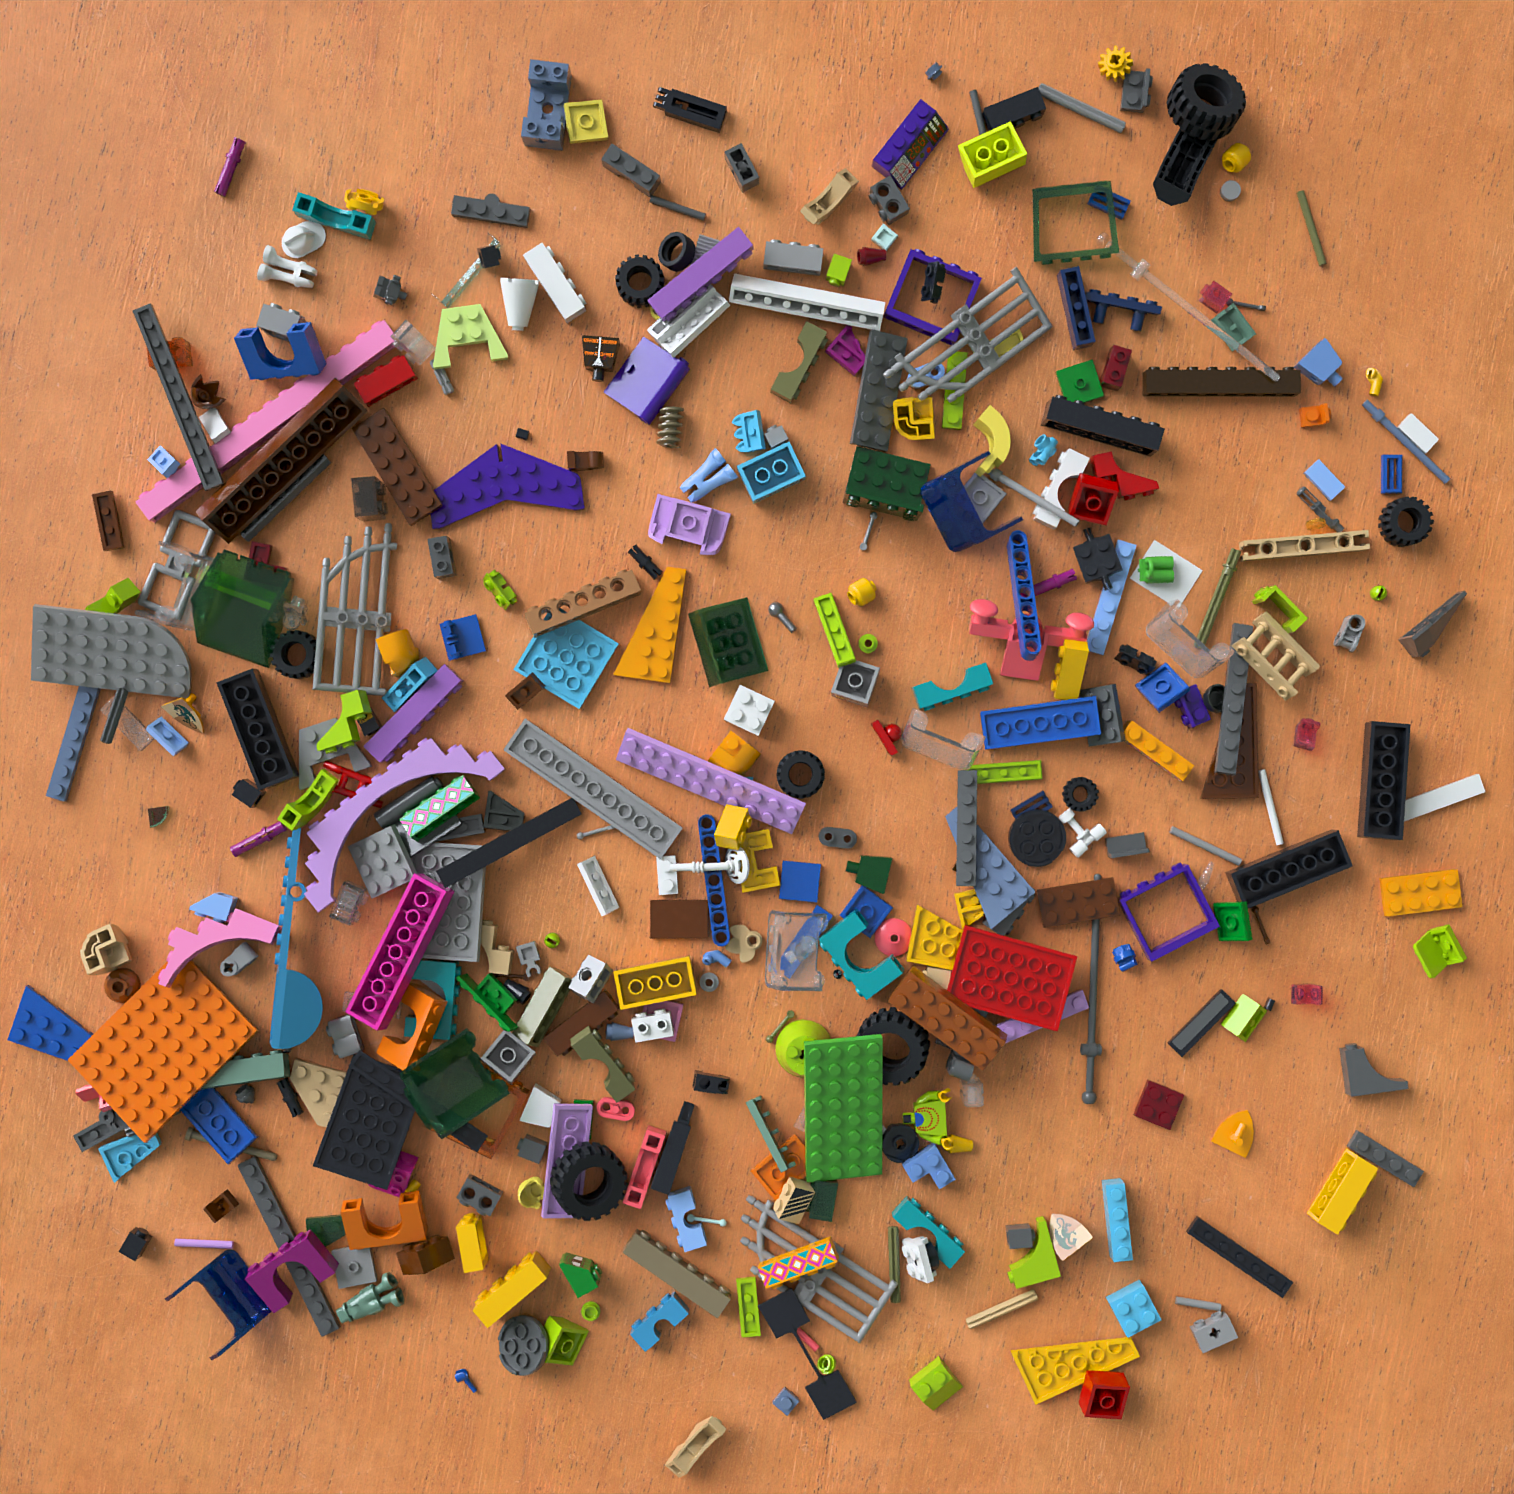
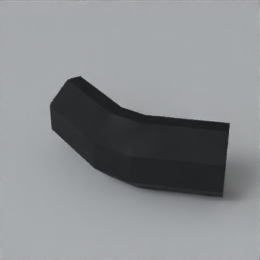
(1181, 168)

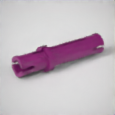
(230, 165)
(1054, 582)
(239, 848)

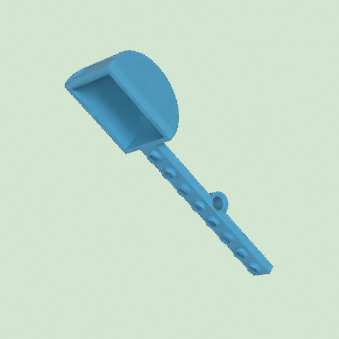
(296, 998)

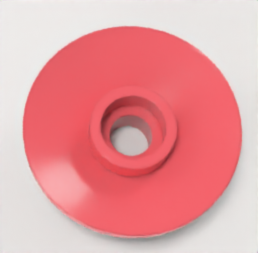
(893, 927)

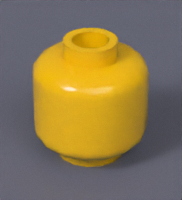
(1236, 157)
(861, 592)

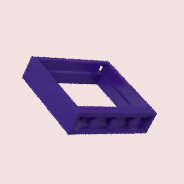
(915, 323)
(1184, 937)

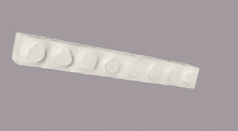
(806, 302)

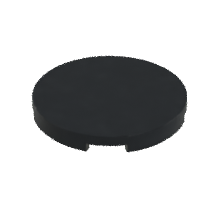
(1037, 837)

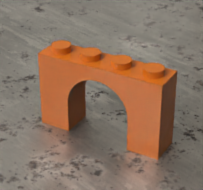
(428, 1013)
(364, 1234)

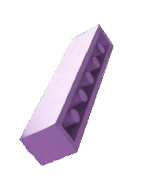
(701, 274)
(413, 714)

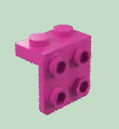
(401, 1175)

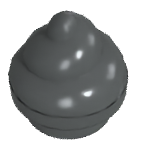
(245, 1094)

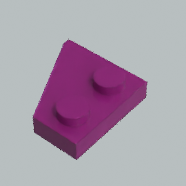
(846, 351)

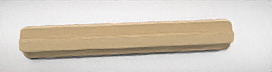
(1001, 1309)

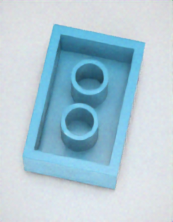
(771, 472)

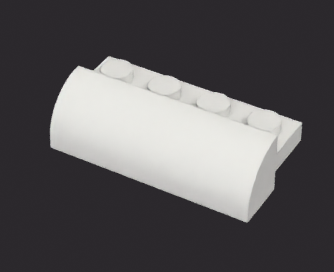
(689, 322)

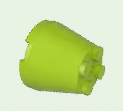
(791, 1043)

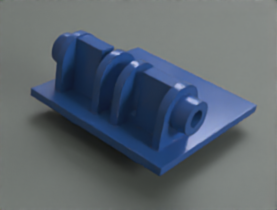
(462, 637)

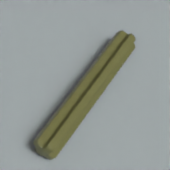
(894, 1263)

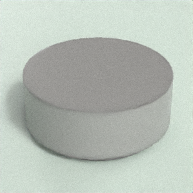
(1230, 190)

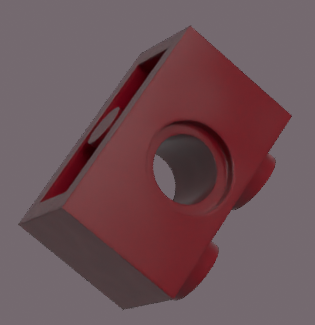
(1115, 367)

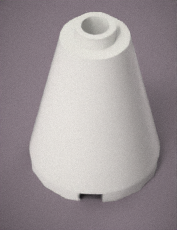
(518, 300)

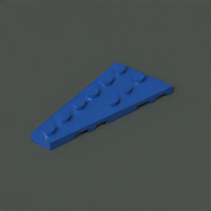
(46, 1027)

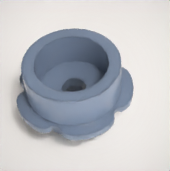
(934, 71)

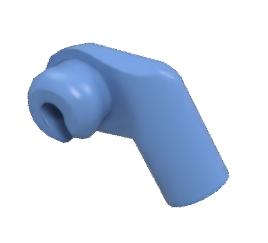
(716, 956)

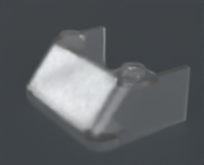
(195, 567)

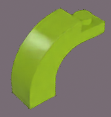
(310, 803)

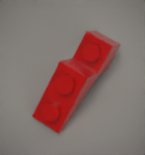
(1128, 484)

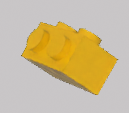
(732, 827)

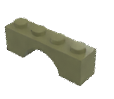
(787, 384)
(589, 1046)

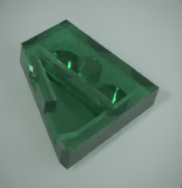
(326, 1228)

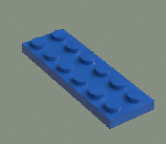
(1040, 722)

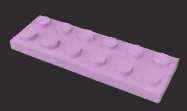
(568, 1127)

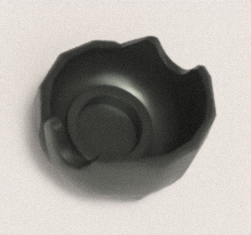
(1214, 698)

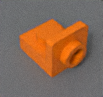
(1315, 415)

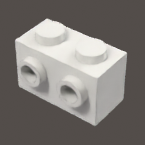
(653, 1025)

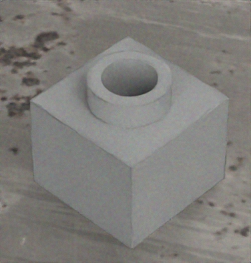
(775, 436)

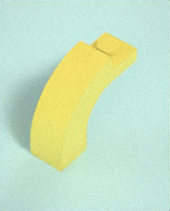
(998, 436)

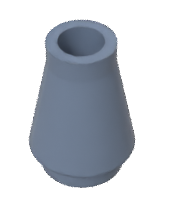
(618, 1032)

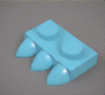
(750, 431)

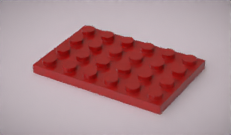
(1011, 977)

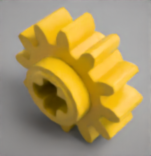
(1108, 67)

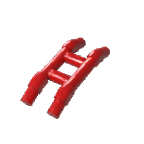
(345, 774)

